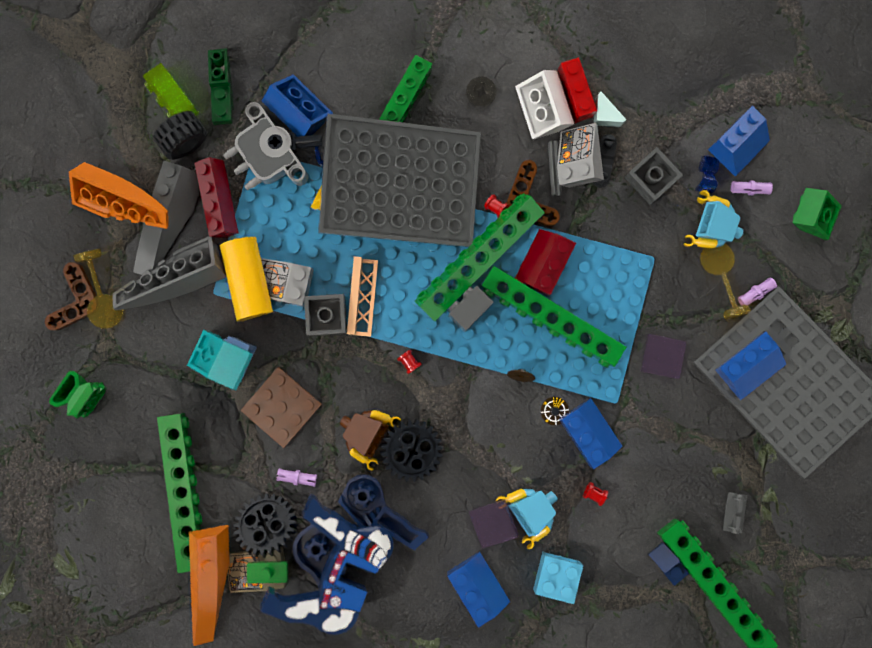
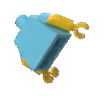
(717, 223)
(533, 512)

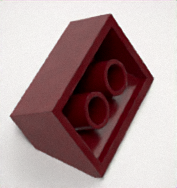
(545, 261)

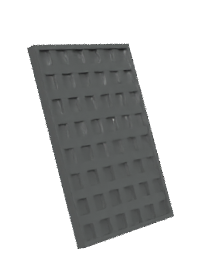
(807, 403)

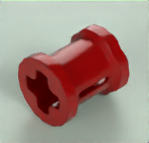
(495, 205)
(409, 361)
(595, 494)

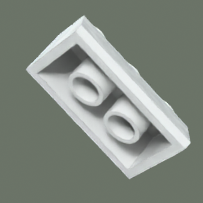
(544, 104)

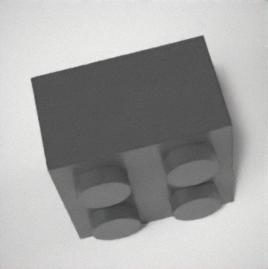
(653, 175)
(470, 308)
(325, 315)

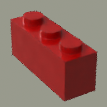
(577, 90)

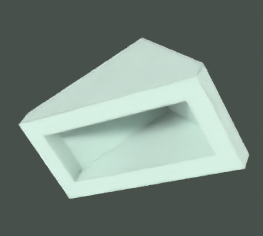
(607, 113)

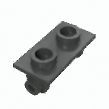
(735, 513)

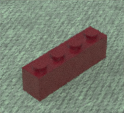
(216, 198)

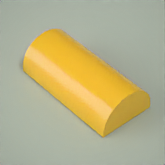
(246, 278)

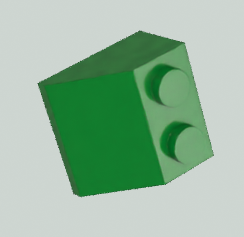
(817, 213)

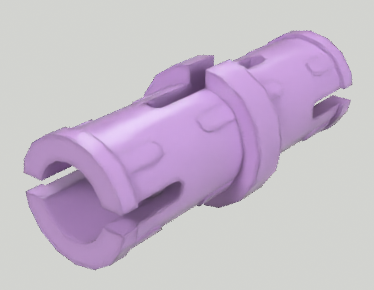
(751, 187)
(757, 292)
(296, 477)

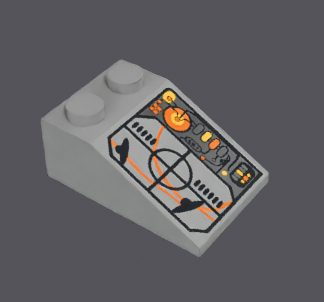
(579, 156)
(287, 281)

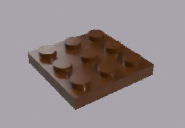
(281, 407)

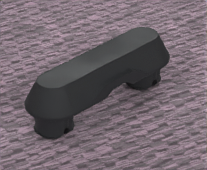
(607, 149)

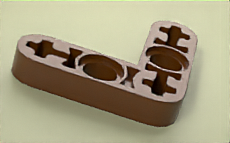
(544, 220)
(81, 299)

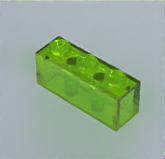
(167, 91)

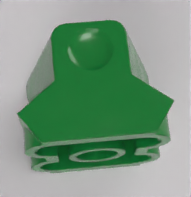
(77, 395)

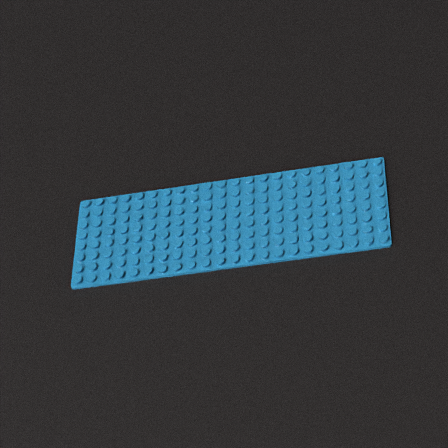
(597, 285)

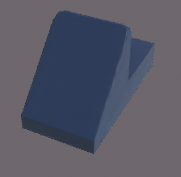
(668, 563)

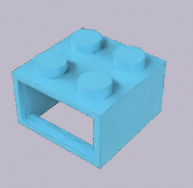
(558, 577)

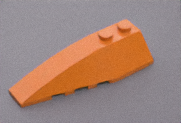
(114, 197)
(208, 577)

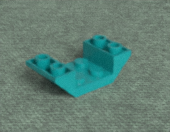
(219, 360)

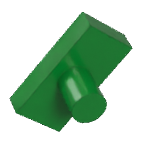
(267, 572)

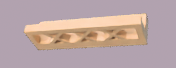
(355, 295)

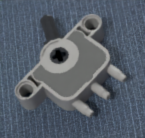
(261, 155)

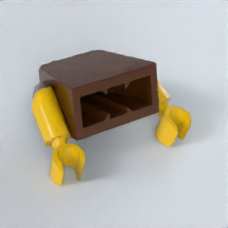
(365, 433)

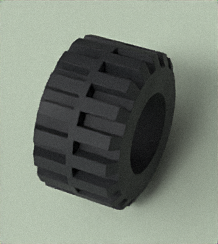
(180, 135)

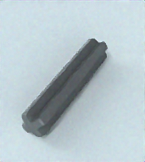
(553, 149)

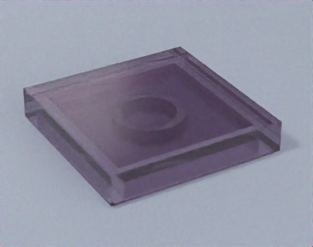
(663, 356)
(493, 523)

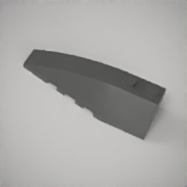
(178, 192)
(183, 273)

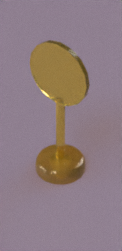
(719, 262)
(100, 308)

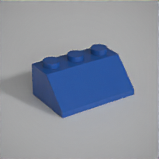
(296, 106)
(742, 141)
(752, 365)
(591, 433)
(478, 589)

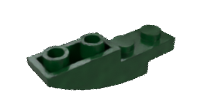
(220, 86)

